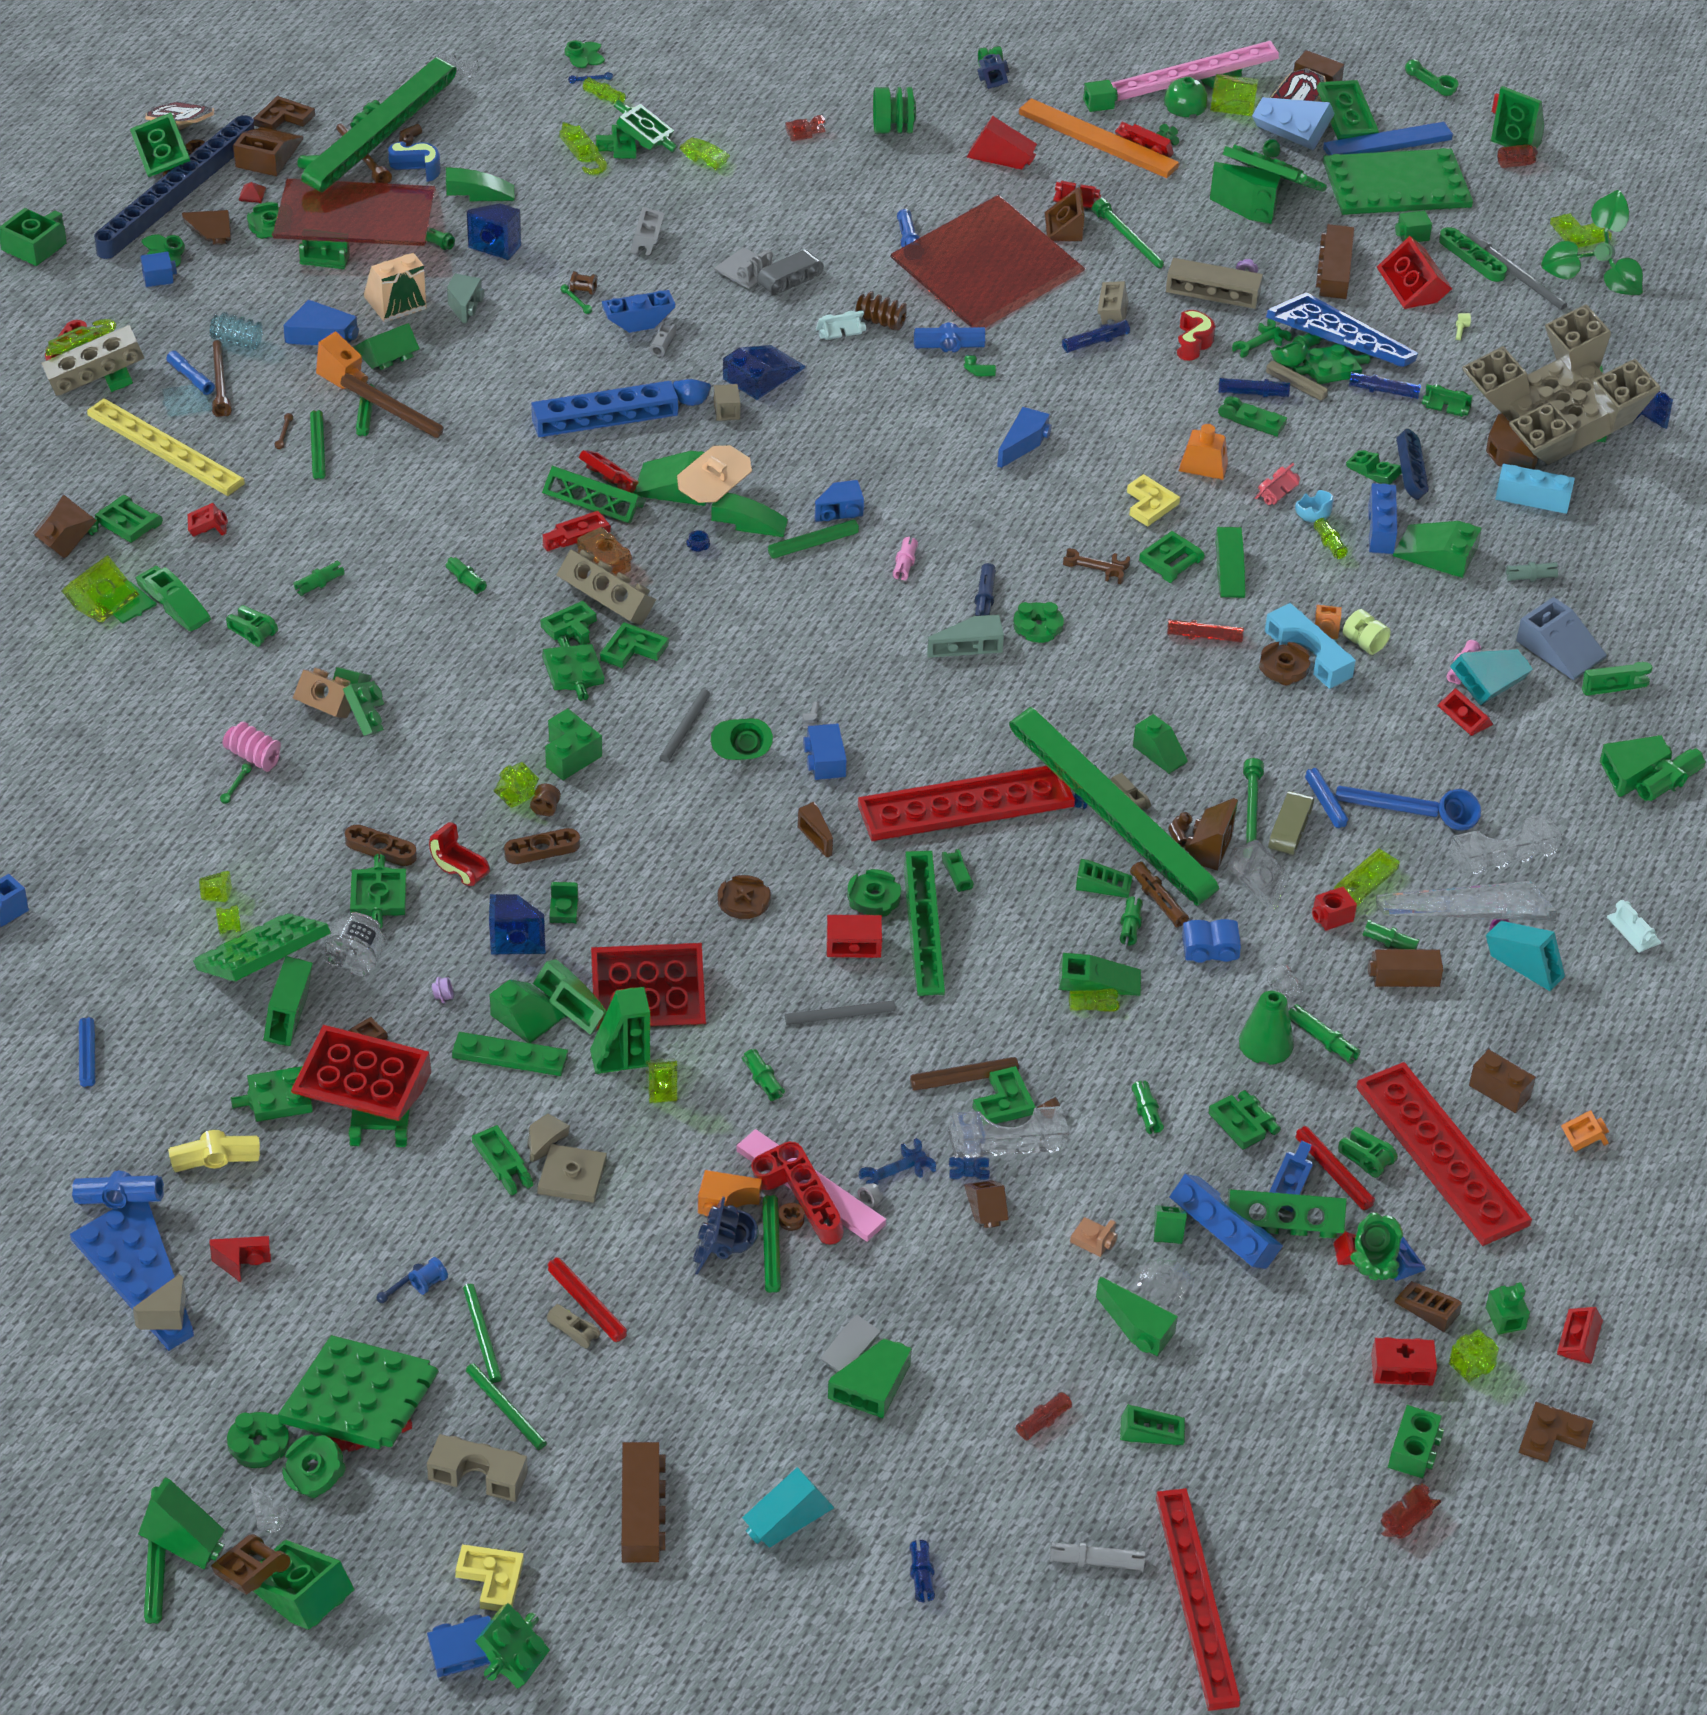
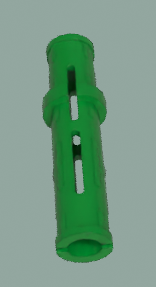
(1331, 1039)

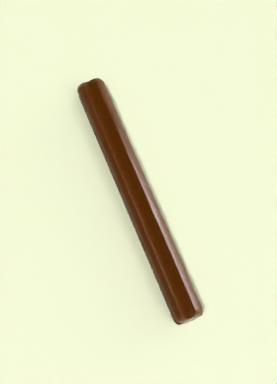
(392, 405)

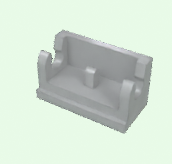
(647, 230)

